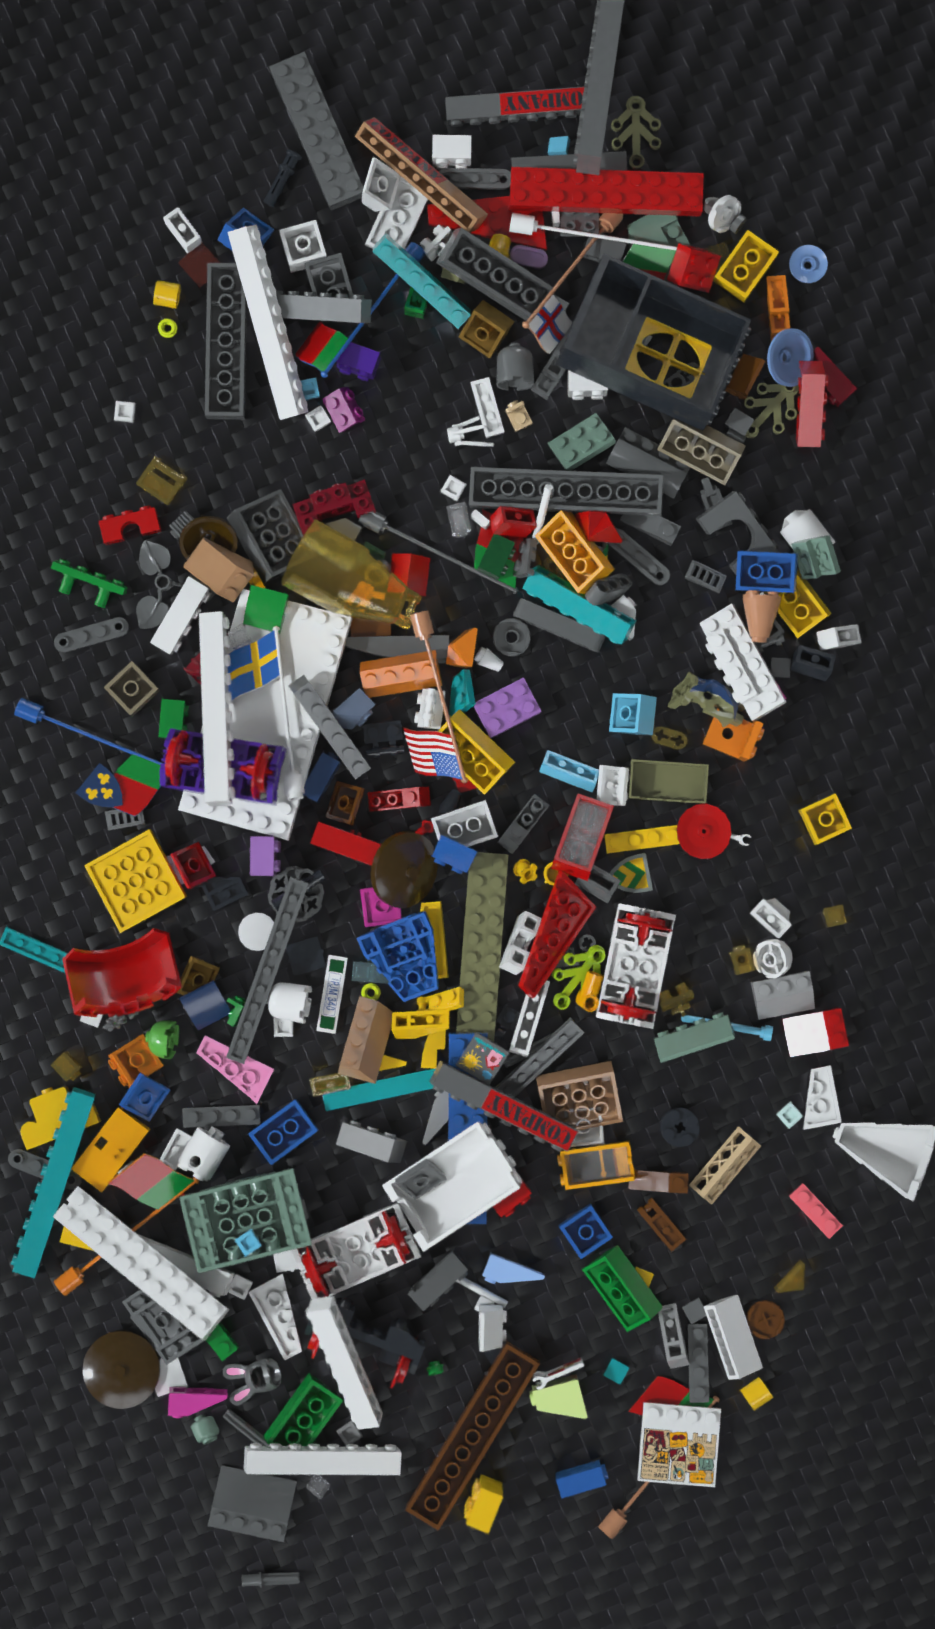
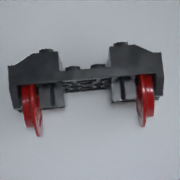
(399, 1345)

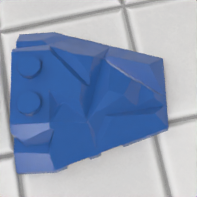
(404, 954)

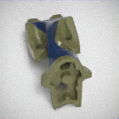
(693, 690)

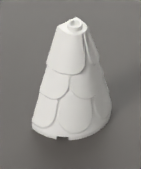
(890, 1151)

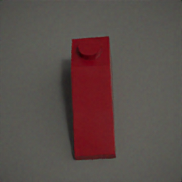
(839, 386)

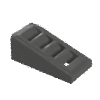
(693, 565)
(141, 817)

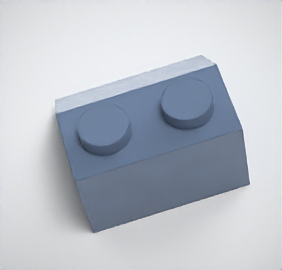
(354, 710)

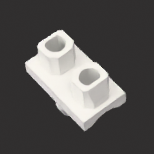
(434, 248)

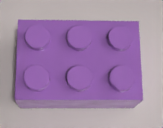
(506, 708)
(264, 856)

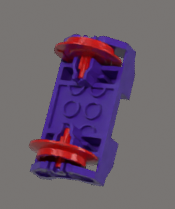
(253, 765)

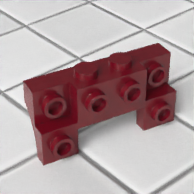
(334, 502)

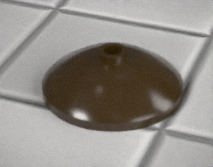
(220, 530)

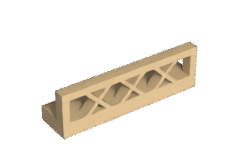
(728, 1167)

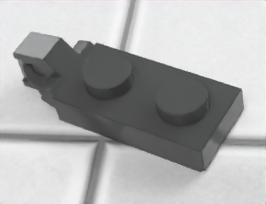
(711, 496)

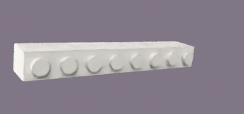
(344, 1362)
(322, 1460)

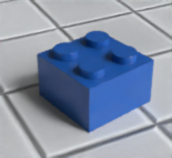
(585, 1231)

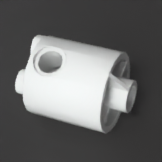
(802, 526)
(207, 1147)

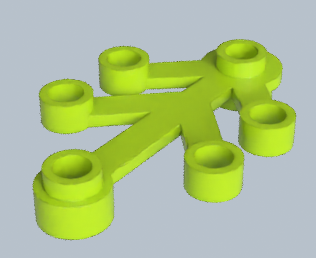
(578, 972)

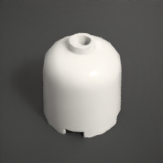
(289, 1002)

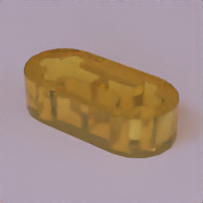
(667, 742)

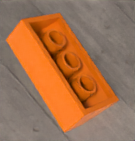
(398, 674)

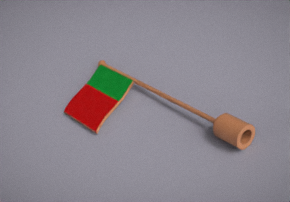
(660, 1391)

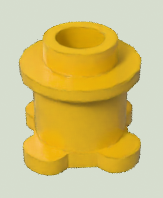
(525, 871)

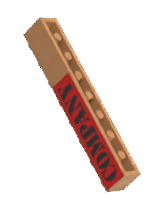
(421, 175)

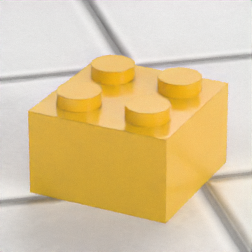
(825, 819)

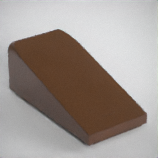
(369, 628)

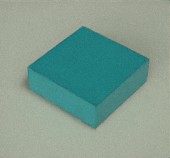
(616, 1371)

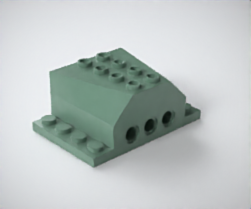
(224, 1212)

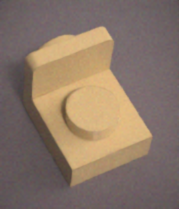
(518, 415)

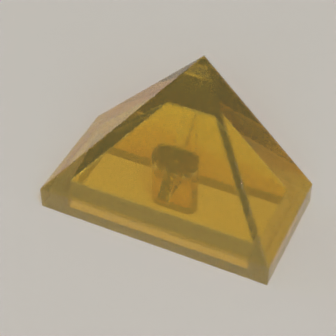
(793, 1279)

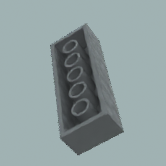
(493, 273)

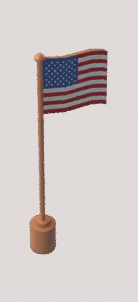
(433, 751)

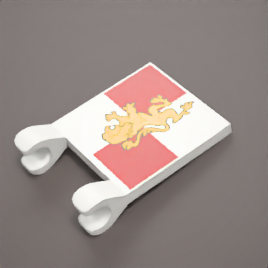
(557, 1372)

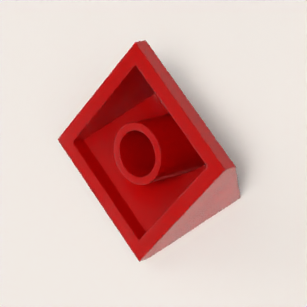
(412, 571)
(193, 865)

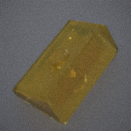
(329, 1084)

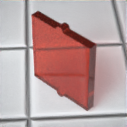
(196, 264)

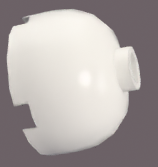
(773, 958)

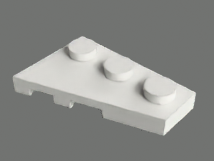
(822, 1101)

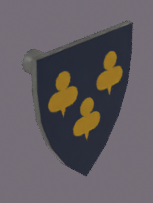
(101, 788)

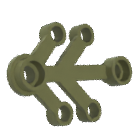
(636, 129)
(773, 405)

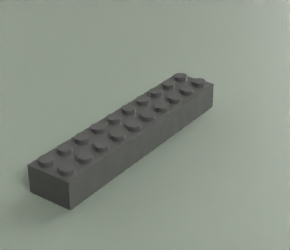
(598, 86)
(570, 492)

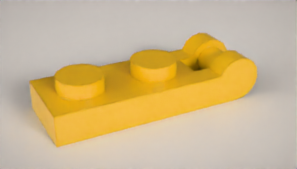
(449, 999)

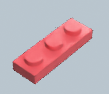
(815, 1210)

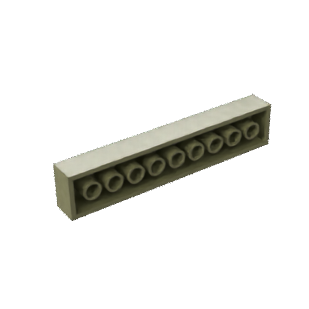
(482, 943)

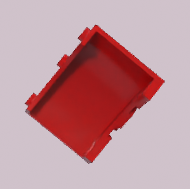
(122, 977)

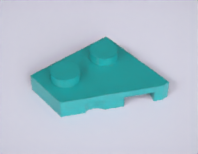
(461, 693)

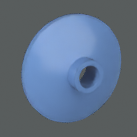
(812, 255)

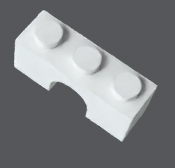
(520, 938)

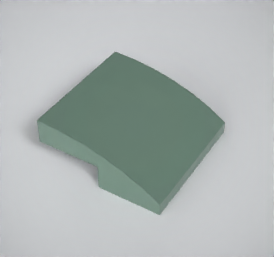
(816, 557)

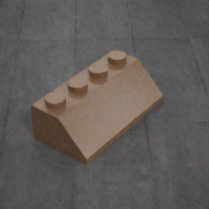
(366, 1040)

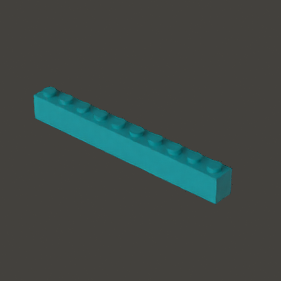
(53, 1183)

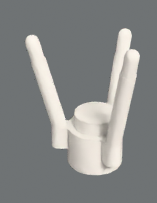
(457, 432)

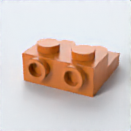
(133, 1059)

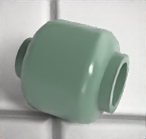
(205, 1429)

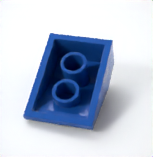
(453, 854)

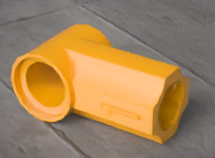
(590, 991)

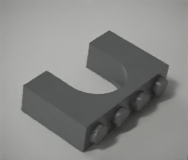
(733, 508)

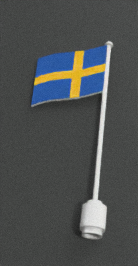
(254, 668)

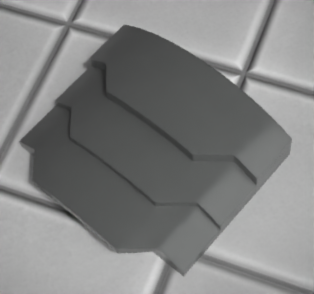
(160, 1328)

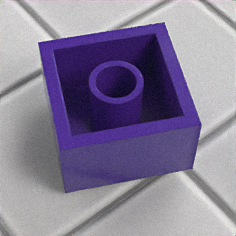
(359, 361)

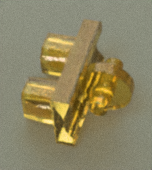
(668, 1002)

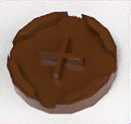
(765, 1319)

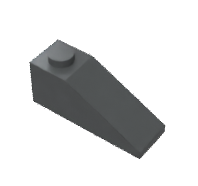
(654, 526)

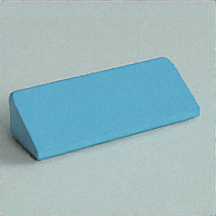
(569, 771)

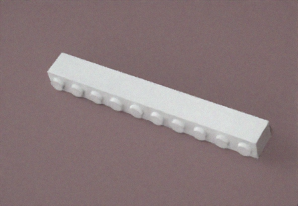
(268, 321)
(215, 709)

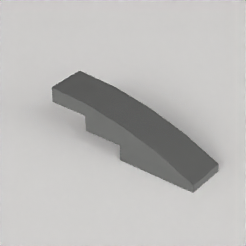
(550, 374)

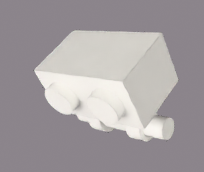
(430, 709)

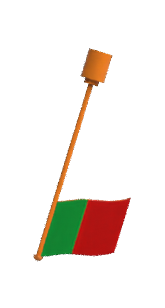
(148, 1182)

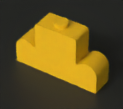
(47, 1113)

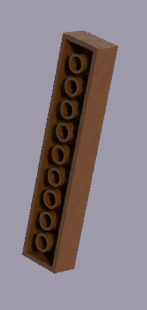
(472, 1435)

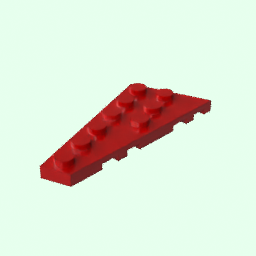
(496, 222)
(561, 922)

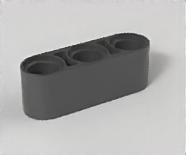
(608, 589)

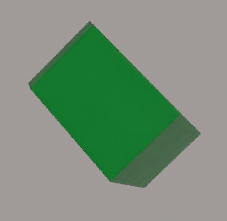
(415, 304)

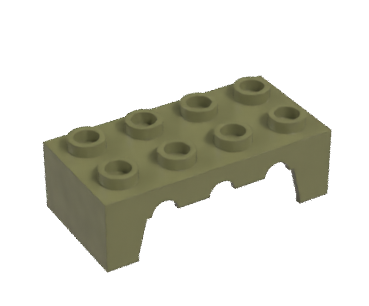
(668, 781)

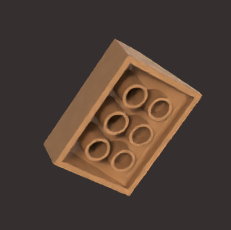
(581, 1088)

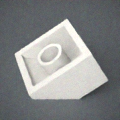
(380, 186)
(491, 1327)

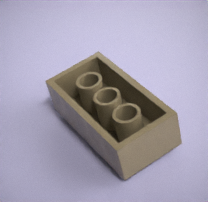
(704, 450)

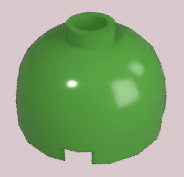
(162, 1038)

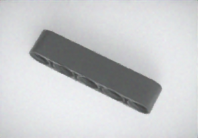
(558, 625)

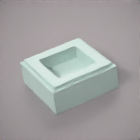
(789, 1115)

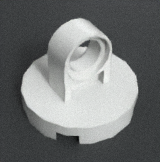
(722, 212)

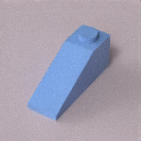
(504, 1271)

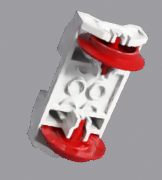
(635, 966)
(356, 1252)

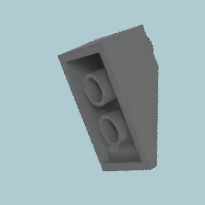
(329, 276)

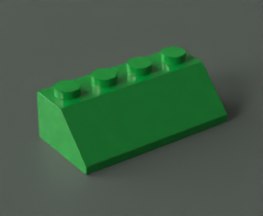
(622, 1288)
(304, 1414)

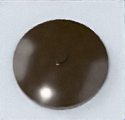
(404, 869)
(121, 1369)

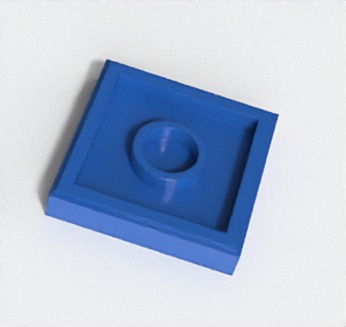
(144, 1097)

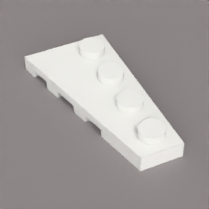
(276, 1311)

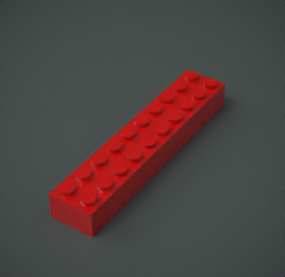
(606, 193)

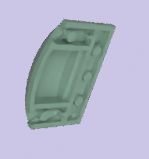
(658, 230)

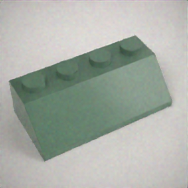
(695, 1037)

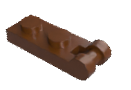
(662, 1225)

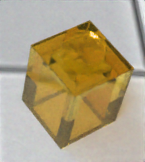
(67, 1067)

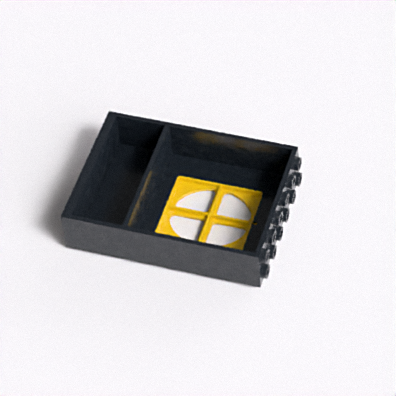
(628, 306)

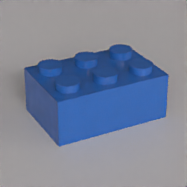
(766, 571)
(283, 1131)

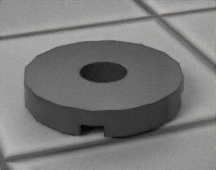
(505, 627)

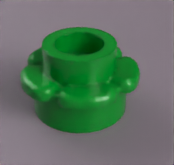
(435, 1368)

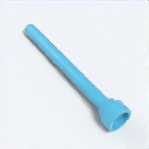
(764, 1032)

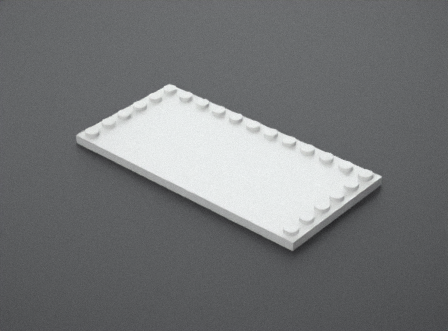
(311, 647)

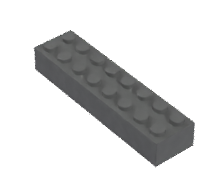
(317, 131)
(225, 343)

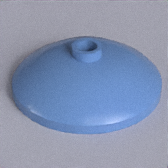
(785, 353)

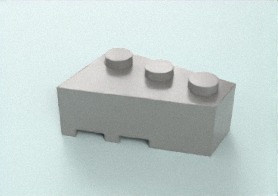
(371, 1142)

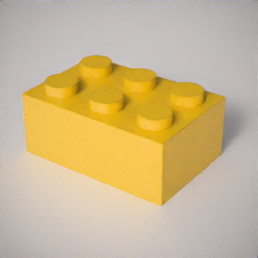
(745, 266)

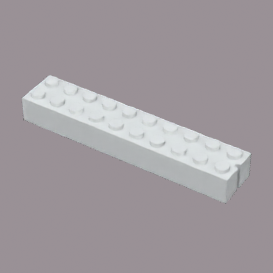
(141, 1263)

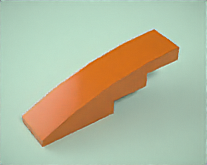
(777, 304)

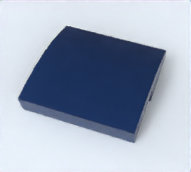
(205, 1005)

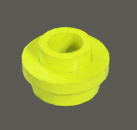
(165, 322)
(371, 986)

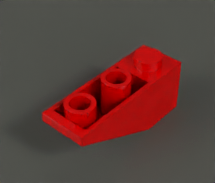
(399, 799)

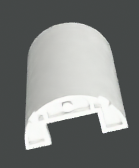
(476, 1179)

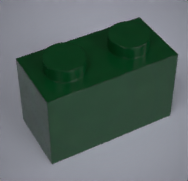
(496, 556)

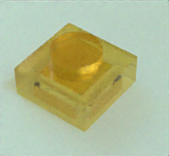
(834, 915)

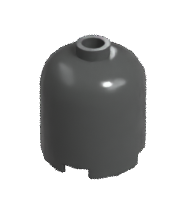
(515, 368)

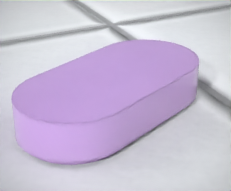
(529, 256)

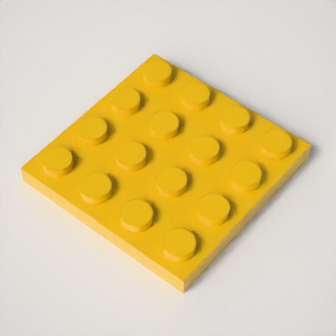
(135, 880)

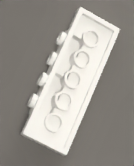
(741, 663)

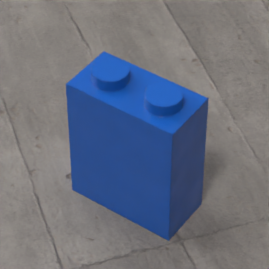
(581, 1478)

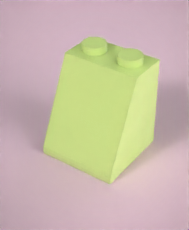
(560, 1397)

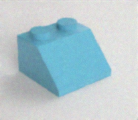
(632, 714)

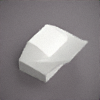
(772, 916)

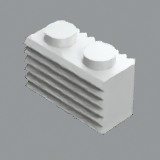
(182, 230)

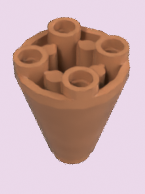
(760, 613)

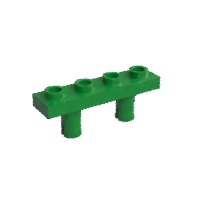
(71, 573)

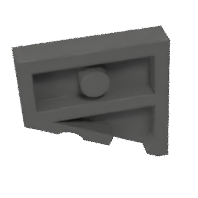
(527, 554)

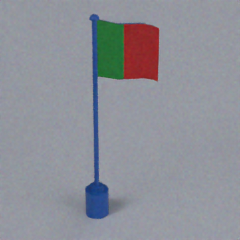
(326, 344)
(136, 776)

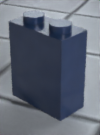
(321, 776)

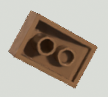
(220, 569)

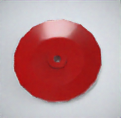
(716, 829)

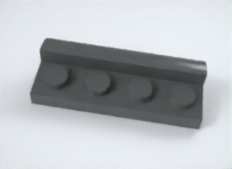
(640, 456)

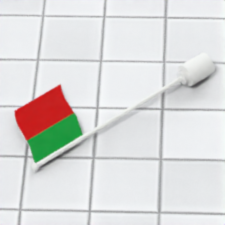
(645, 256)

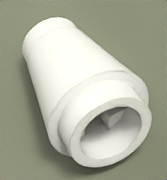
(488, 659)

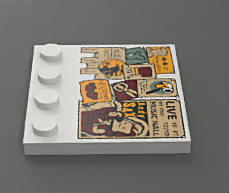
(679, 1444)

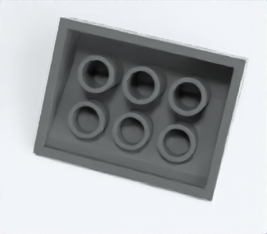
(267, 533)
(252, 1503)

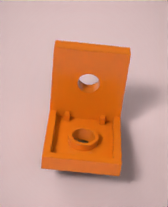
(742, 742)

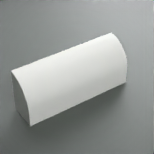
(733, 1337)

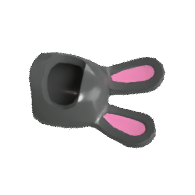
(259, 1376)

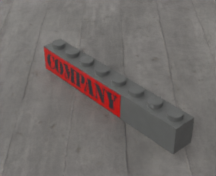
(514, 106)
(504, 1106)

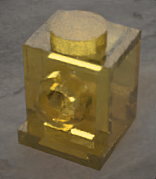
(747, 965)

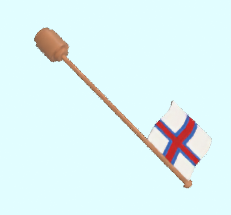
(549, 320)

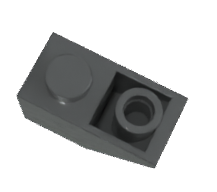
(347, 527)

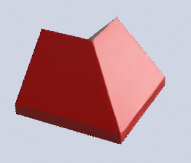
(598, 527)

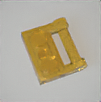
(156, 485)

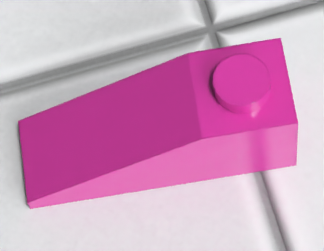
(188, 1401)

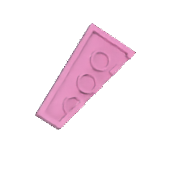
(248, 1077)

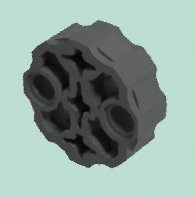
(298, 872)

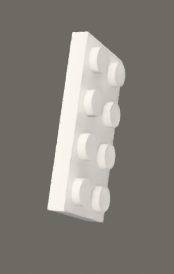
(402, 218)

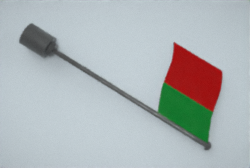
(377, 523)

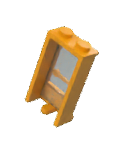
(596, 1165)

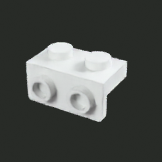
(613, 785)

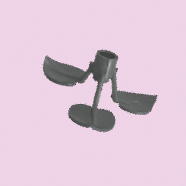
(152, 559)

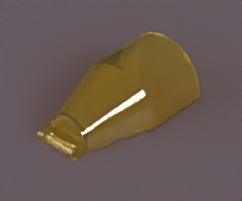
(347, 578)

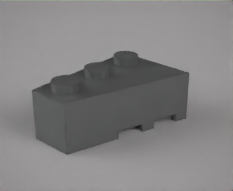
(438, 1280)

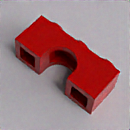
(113, 527)

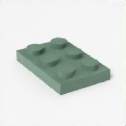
(582, 442)

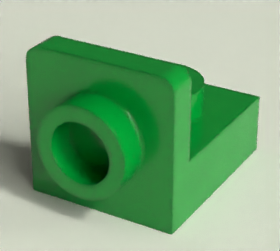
(235, 1013)

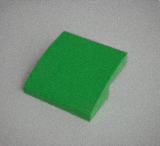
(265, 608)

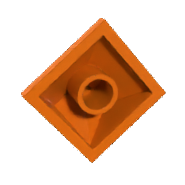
(462, 649)

